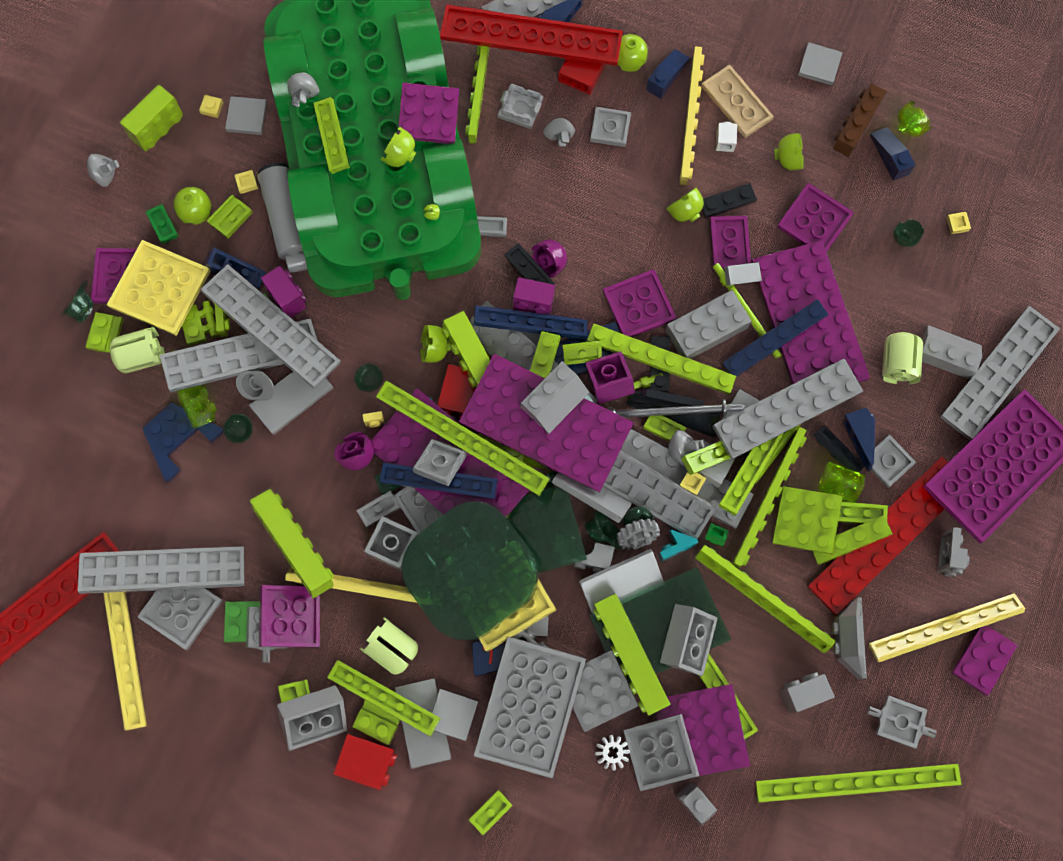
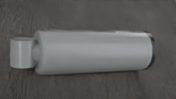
(278, 203)

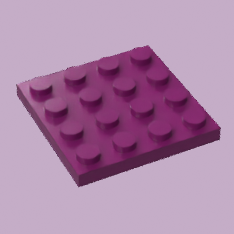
(712, 728)

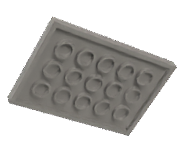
(529, 707)

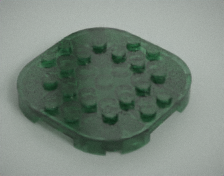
(470, 571)

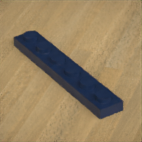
(530, 322)
(775, 338)
(460, 484)

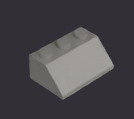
(951, 352)
(554, 397)
(688, 639)
(312, 717)

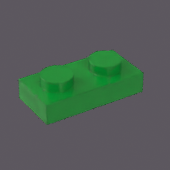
(162, 224)

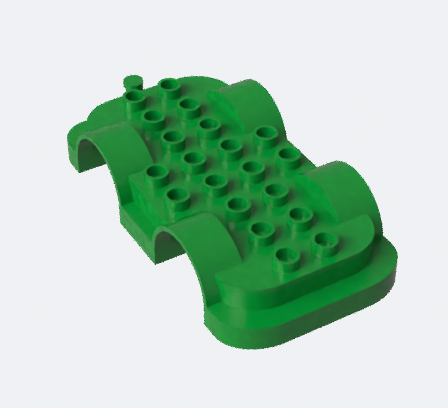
(369, 216)

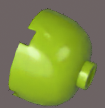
(632, 53)
(400, 149)
(790, 152)
(192, 205)
(687, 206)
(434, 344)

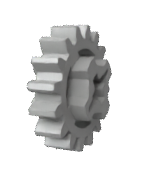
(638, 534)

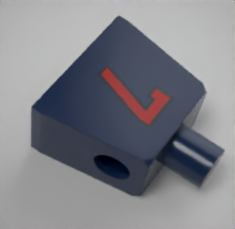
(484, 661)

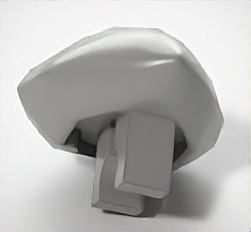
(302, 87)
(559, 130)
(101, 169)
(683, 444)

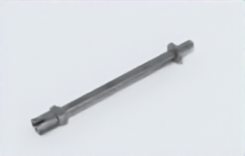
(681, 410)

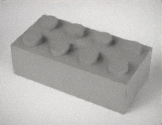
(708, 325)

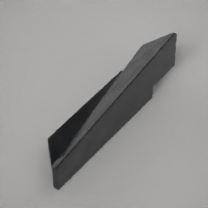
(655, 399)

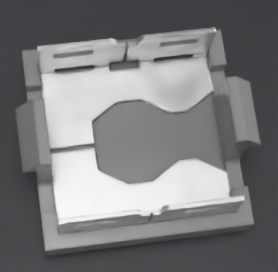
(520, 106)

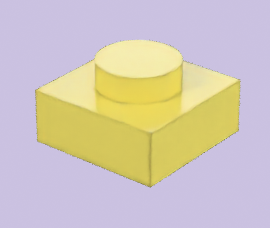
(211, 106)
(246, 181)
(958, 223)
(373, 419)
(693, 483)

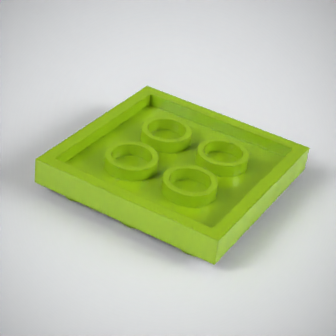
(807, 520)

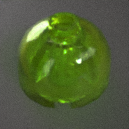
(913, 120)

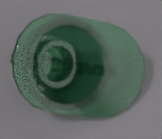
(80, 306)
(603, 530)

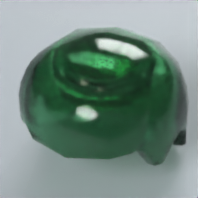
(908, 233)
(368, 378)
(238, 428)
(636, 514)

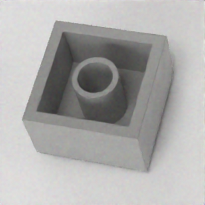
(390, 543)
(806, 694)

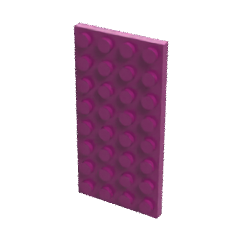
(791, 283)
(405, 440)
(578, 447)
(999, 467)

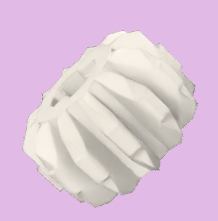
(605, 750)

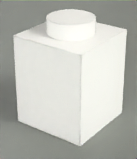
(726, 137)

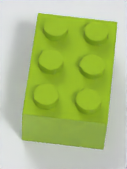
(152, 118)

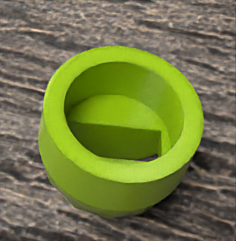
(432, 212)

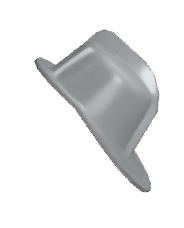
(255, 385)

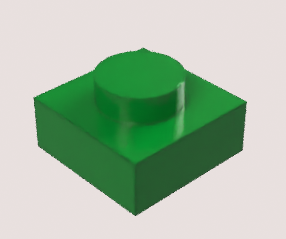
(716, 534)

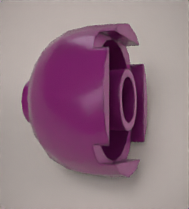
(550, 256)
(355, 451)

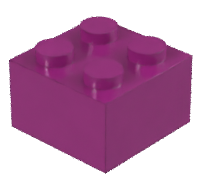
(284, 291)
(533, 296)
(610, 377)

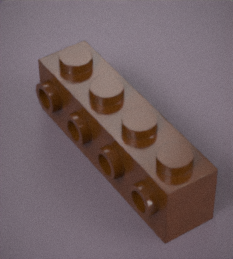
(859, 120)

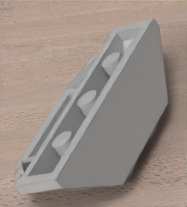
(850, 639)

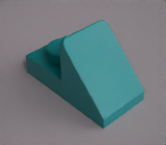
(681, 543)

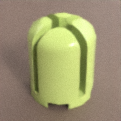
(136, 350)
(902, 358)
(397, 639)

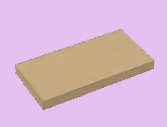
(737, 101)

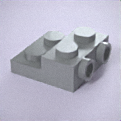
(952, 557)

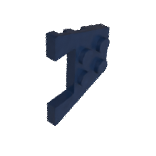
(169, 432)

